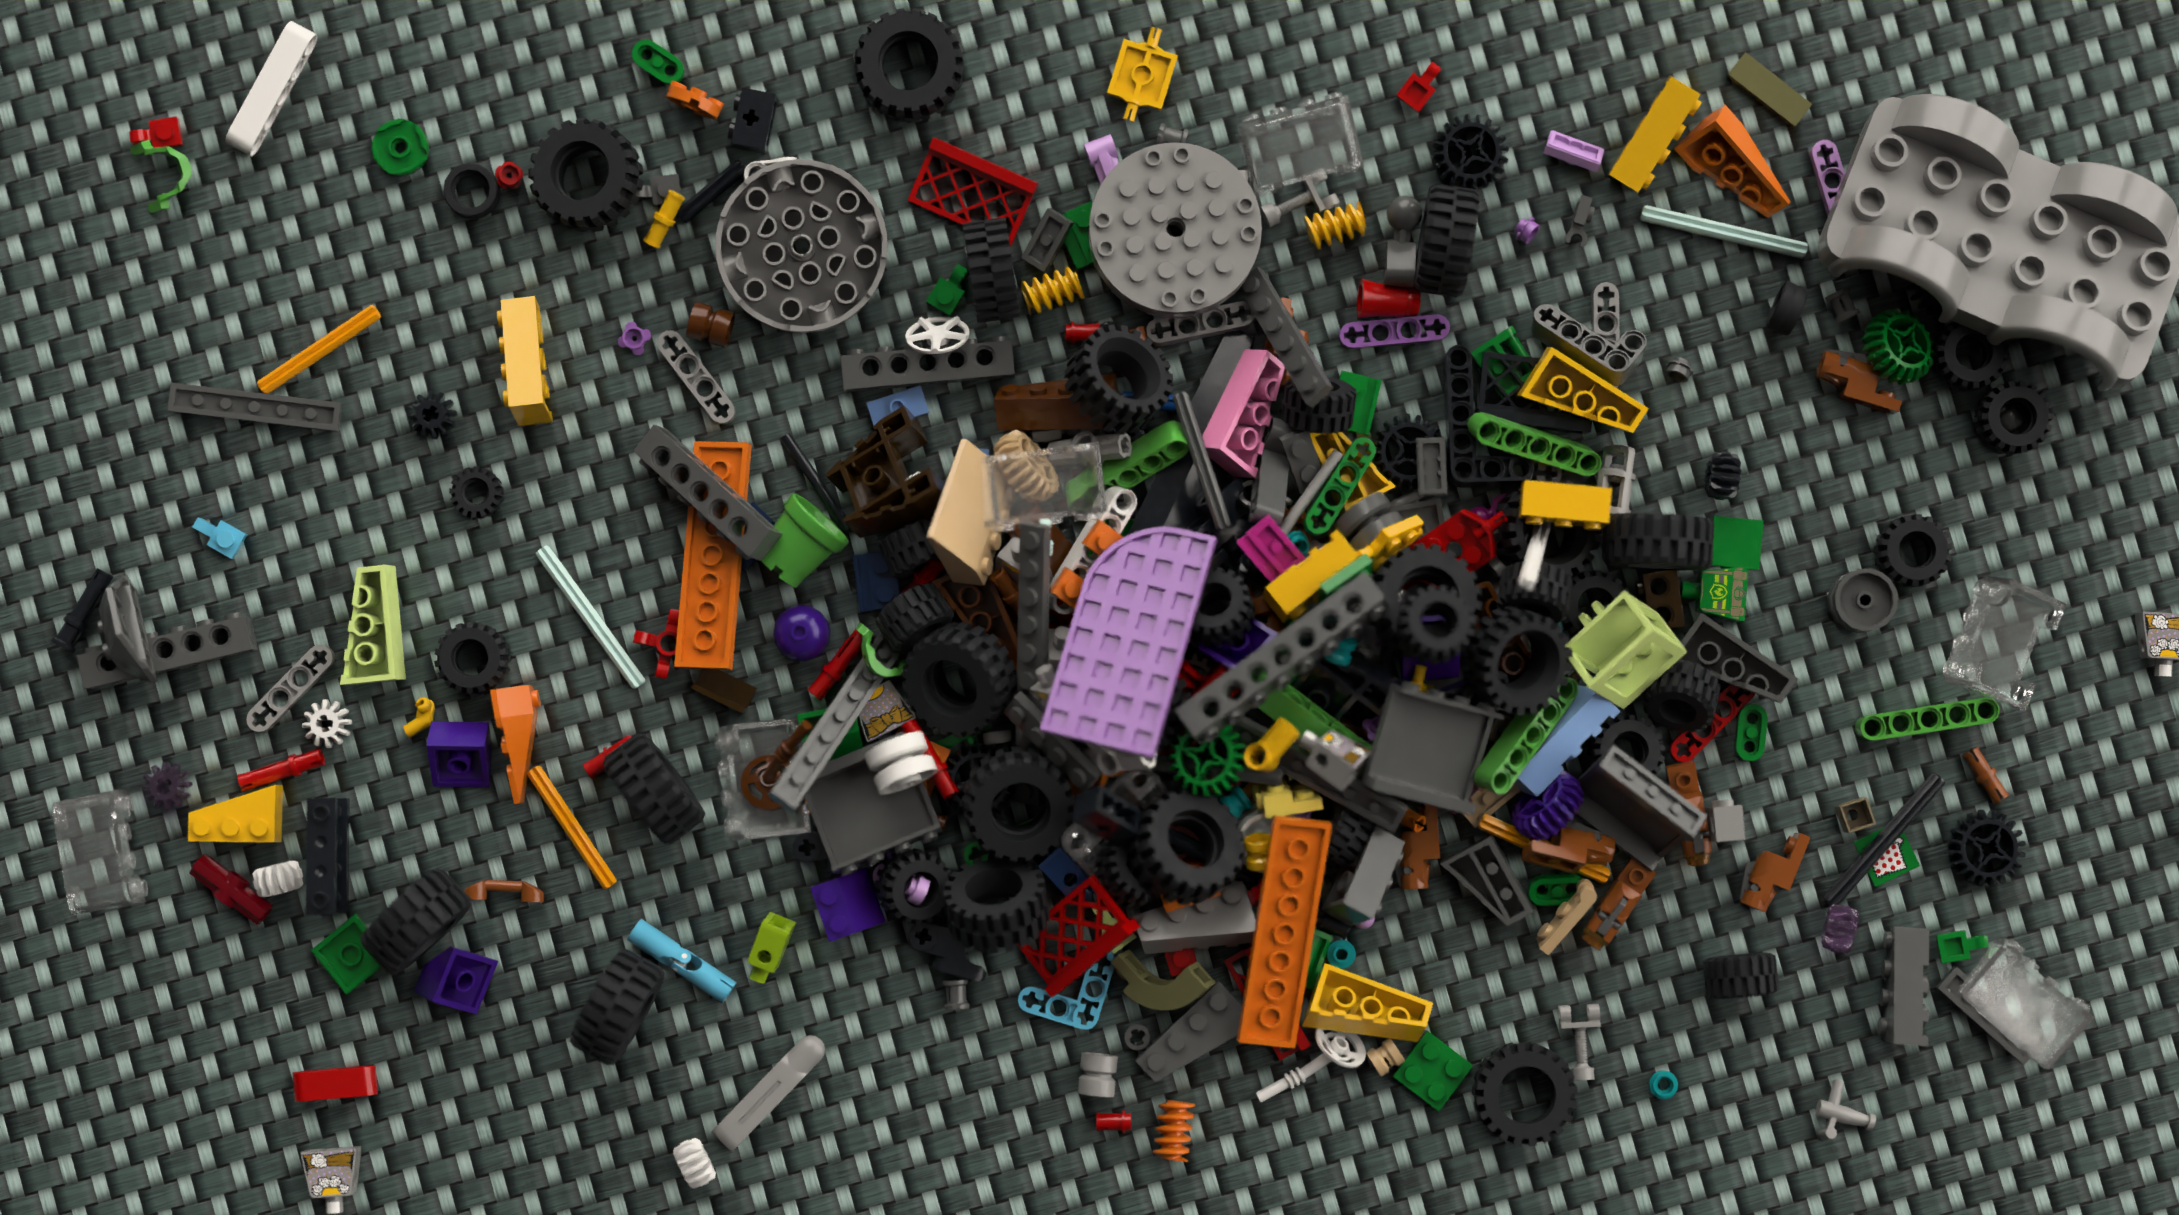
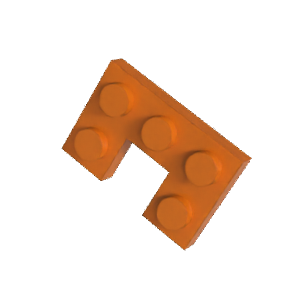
(1068, 584)

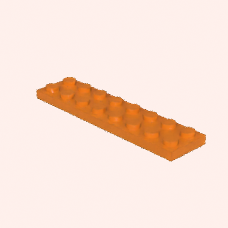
(711, 570)
(1284, 931)

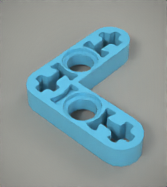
(1073, 1006)

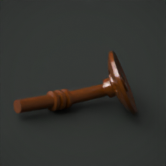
(769, 777)

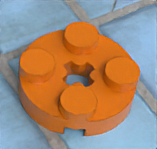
(694, 100)

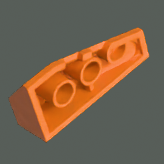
(517, 716)

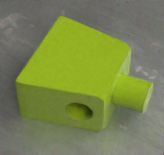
(774, 938)

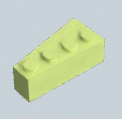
(375, 629)

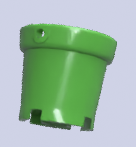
(805, 541)

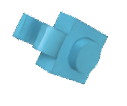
(223, 538)

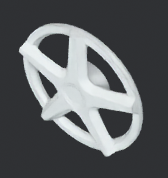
(937, 335)

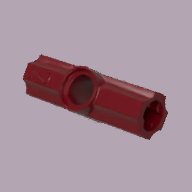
(231, 889)

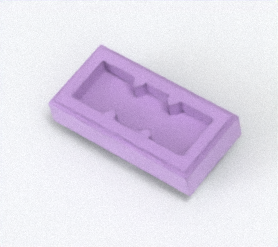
(1574, 151)

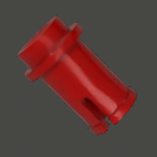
(1079, 332)
(1113, 1121)

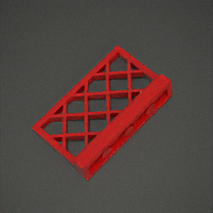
(980, 167)
(1095, 950)

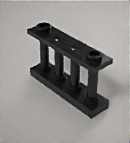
(327, 856)

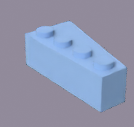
(1565, 740)

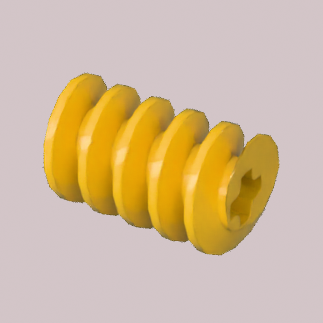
(1336, 225)
(1051, 290)

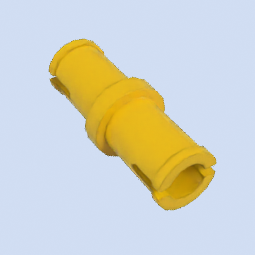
(664, 219)

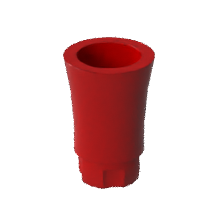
(1386, 301)

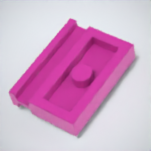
(1270, 548)

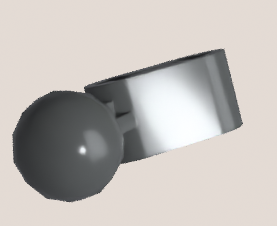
(1400, 255)

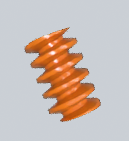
(1174, 1130)

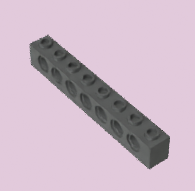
(1266, 658)

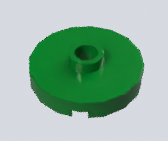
(387, 140)

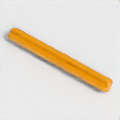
(319, 349)
(571, 827)
(1510, 834)

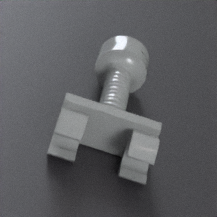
(1273, 213)
(1582, 1070)

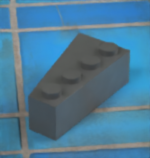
(1904, 986)

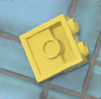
(1285, 798)

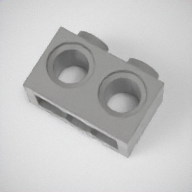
(1725, 821)

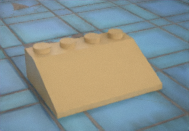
(958, 524)

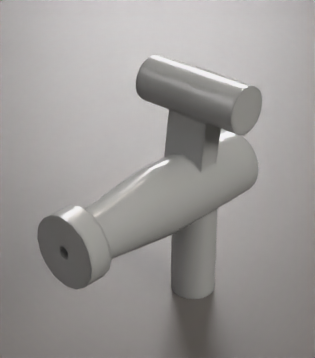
(1837, 1113)

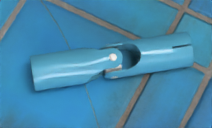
(673, 955)

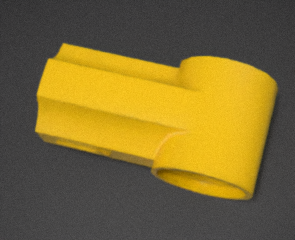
(1273, 744)

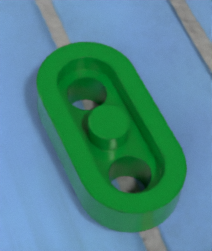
(659, 63)
(1749, 732)
(1556, 889)

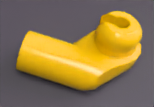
(423, 719)

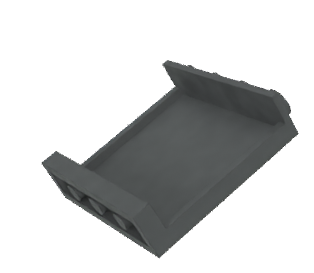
(1429, 747)
(1636, 808)
(861, 823)

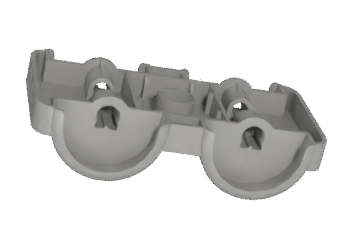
(2007, 236)

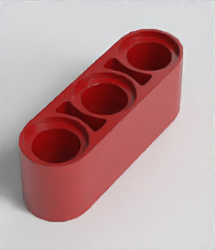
(335, 1083)

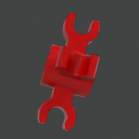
(652, 640)

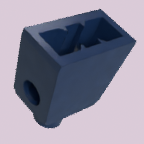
(1059, 864)

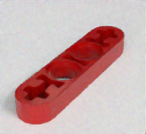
(1715, 727)

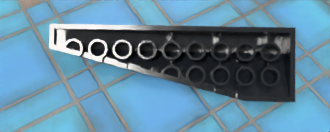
(1177, 486)

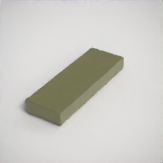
(1769, 90)

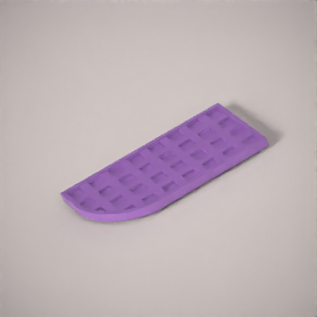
(1129, 640)

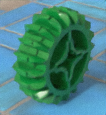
(1898, 346)
(1204, 770)

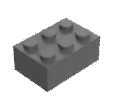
(1361, 883)

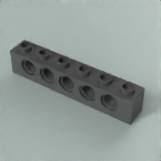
(855, 380)
(760, 532)
(240, 641)

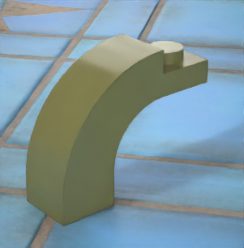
(1158, 992)

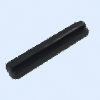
(711, 191)

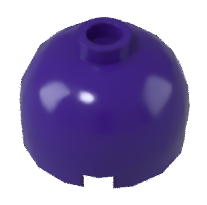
(801, 633)

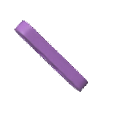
(1394, 335)

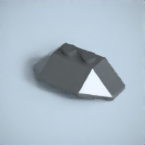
(125, 630)

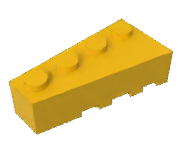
(1655, 134)
(523, 361)
(1574, 389)
(1364, 1007)

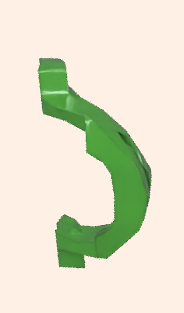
(184, 167)
(868, 653)

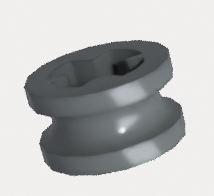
(1146, 1038)

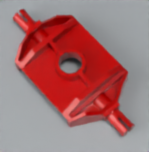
(1471, 533)

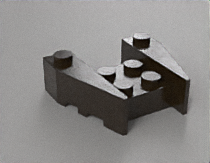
(879, 480)

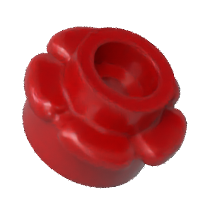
(514, 170)

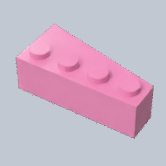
(1243, 412)

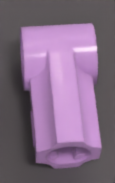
(1102, 155)

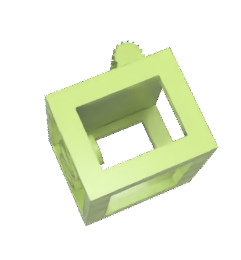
(1624, 648)

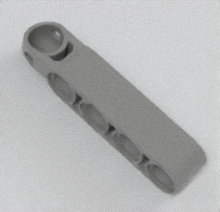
(770, 1091)

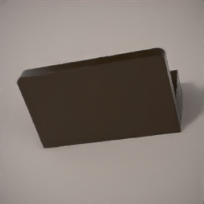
(725, 689)

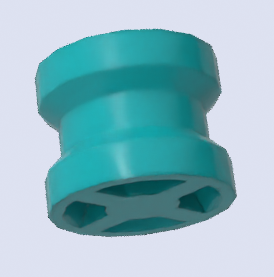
(1342, 654)
(1237, 802)

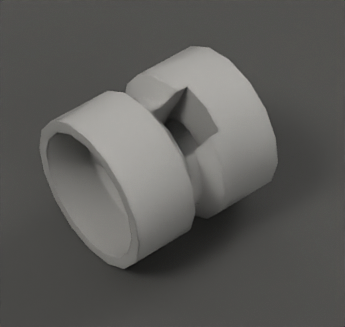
(1097, 1074)

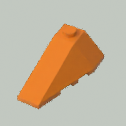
(1729, 156)

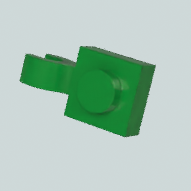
(946, 294)
(1956, 946)

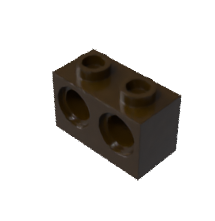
(1668, 599)

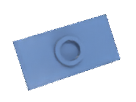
(911, 398)

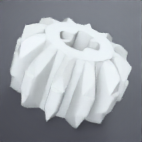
(322, 733)
(277, 878)
(694, 1163)

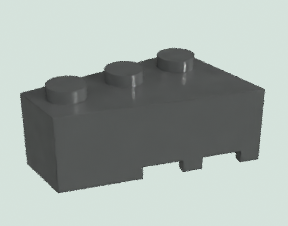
(1491, 879)

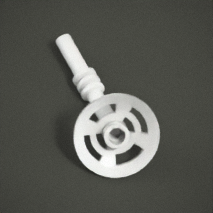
(1331, 1052)

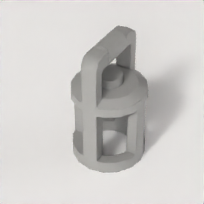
(1619, 474)

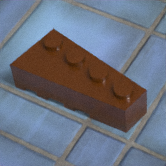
(1042, 407)

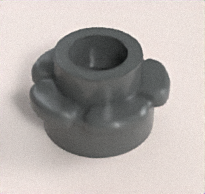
(1679, 369)

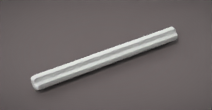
(1534, 555)

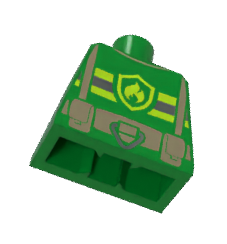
(1719, 593)

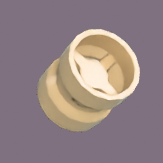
(1385, 1057)

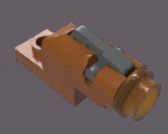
(1684, 781)
(1617, 904)

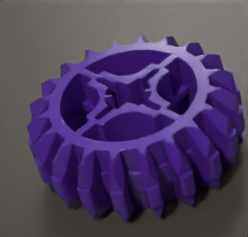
(1550, 811)

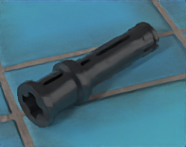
(77, 622)

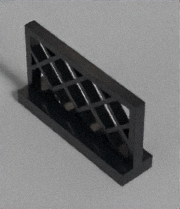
(1529, 417)

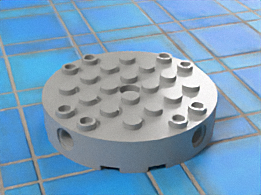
(1183, 189)
(795, 203)

